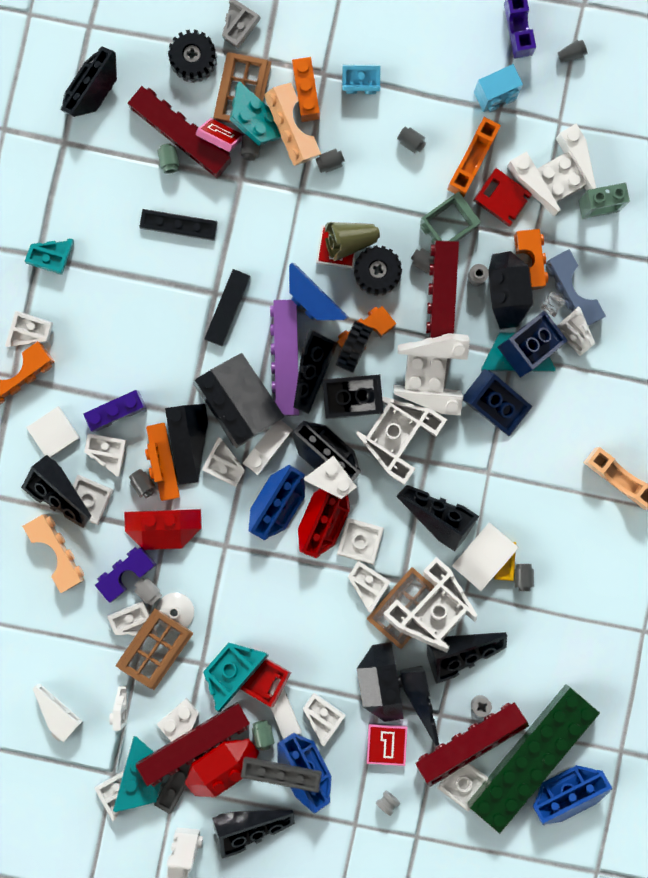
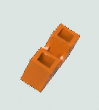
(306, 89)
(531, 243)
(377, 319)

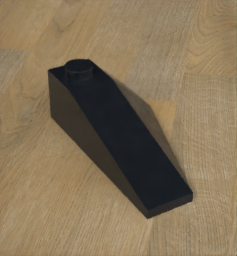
(313, 366)
(187, 434)
(50, 484)
(444, 521)
(463, 652)
(416, 688)
(241, 828)

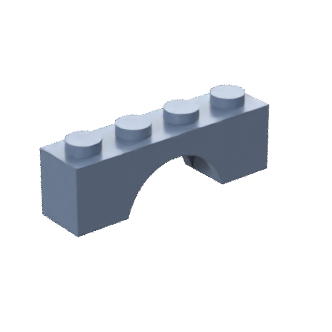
(562, 270)

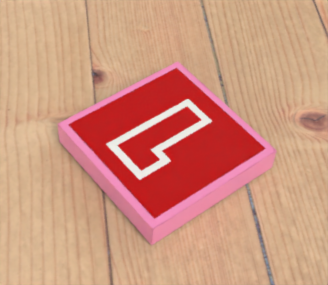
(219, 134)
(386, 744)

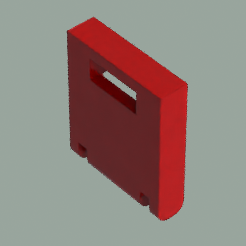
(505, 200)
(262, 681)

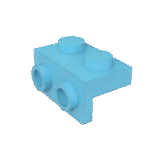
(361, 78)

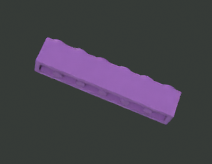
(286, 354)

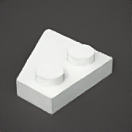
(577, 331)
(106, 451)
(223, 464)
(331, 478)
(368, 584)
(129, 619)
(323, 717)
(179, 720)

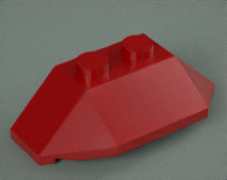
(322, 522)
(163, 528)
(219, 768)

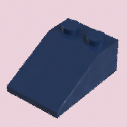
(532, 344)
(496, 402)

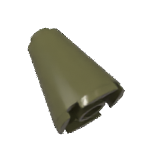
(349, 238)

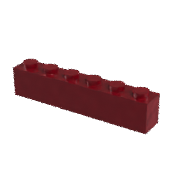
(178, 131)
(442, 288)
(191, 744)
(471, 744)

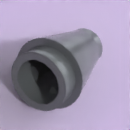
(573, 51)

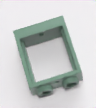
(598, 202)
(464, 209)

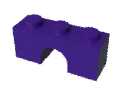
(520, 35)
(114, 410)
(111, 584)

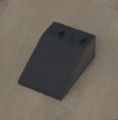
(352, 396)

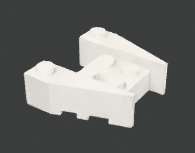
(561, 175)
(427, 372)
(395, 431)
(436, 612)
(184, 852)

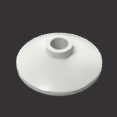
(181, 604)

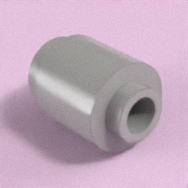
(476, 280)
(147, 591)

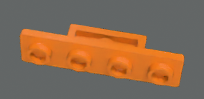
(161, 461)

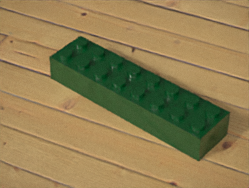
(533, 758)

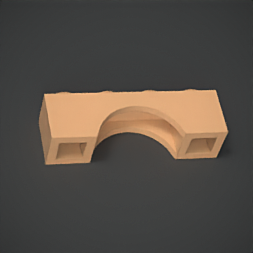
(298, 144)
(612, 472)
(66, 573)

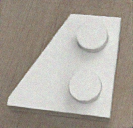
(28, 330)
(119, 715)
(108, 792)

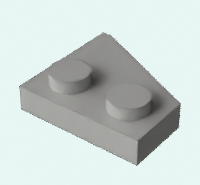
(239, 23)

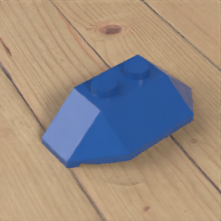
(311, 297)
(277, 502)
(303, 753)
(570, 794)

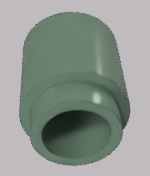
(168, 158)
(262, 735)

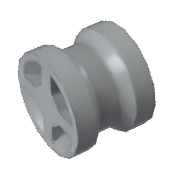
(478, 702)
(388, 803)

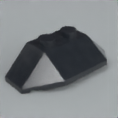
(91, 84)
(510, 289)
(319, 443)
(380, 683)

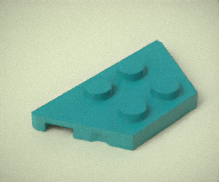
(253, 116)
(497, 362)
(231, 671)
(132, 789)

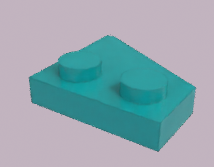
(50, 255)

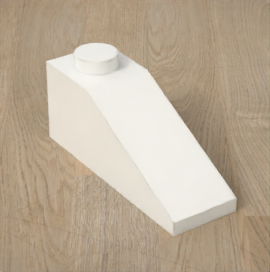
(267, 447)
(58, 717)

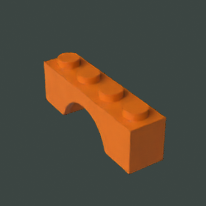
(474, 156)
(35, 360)

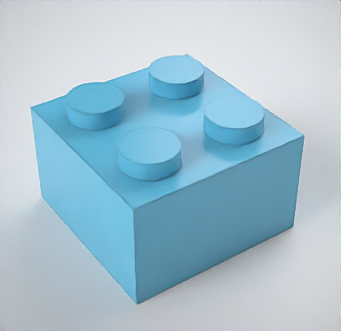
(498, 88)

